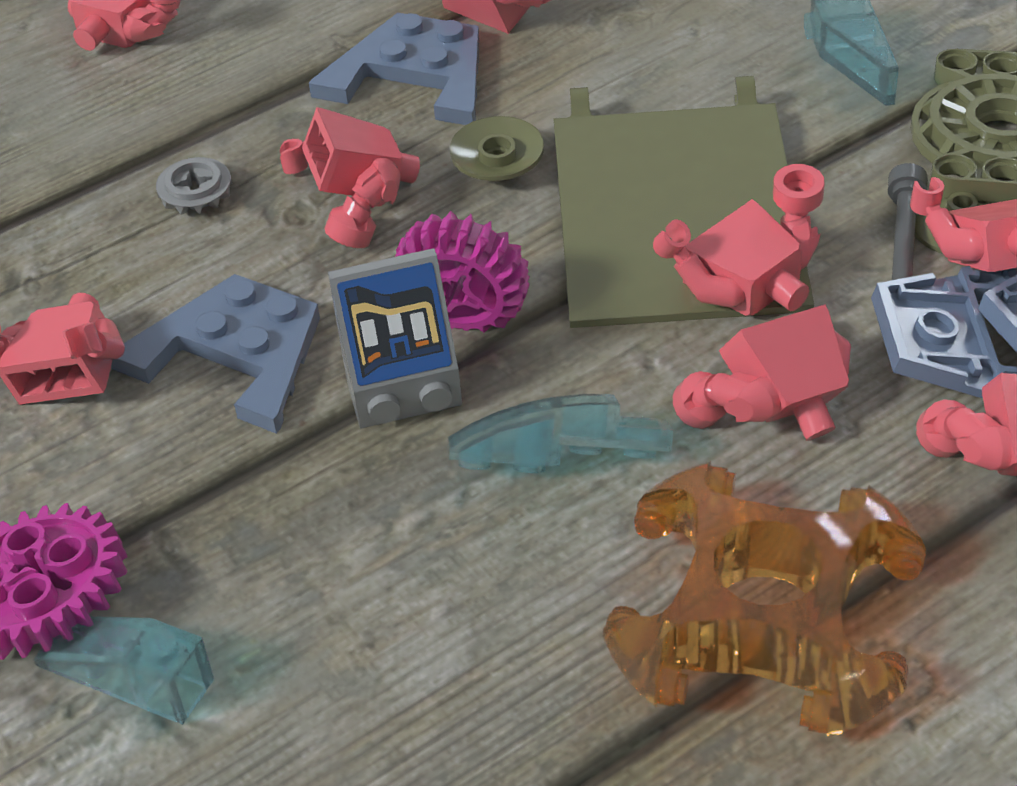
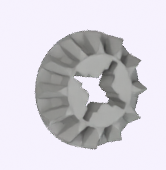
(175, 184)

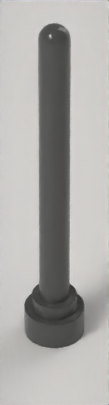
(900, 190)

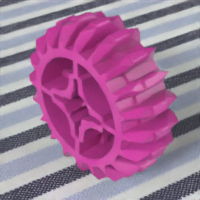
(478, 269)

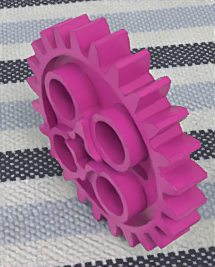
(55, 575)

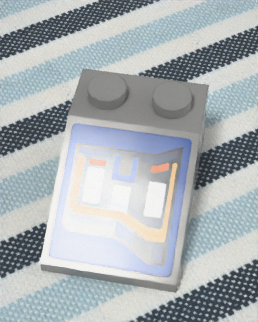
(395, 338)

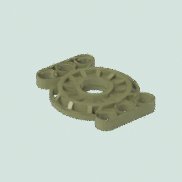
(970, 92)

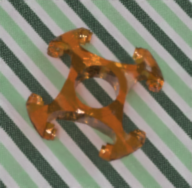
(787, 642)

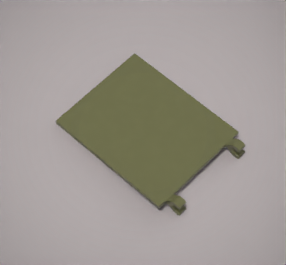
(634, 176)

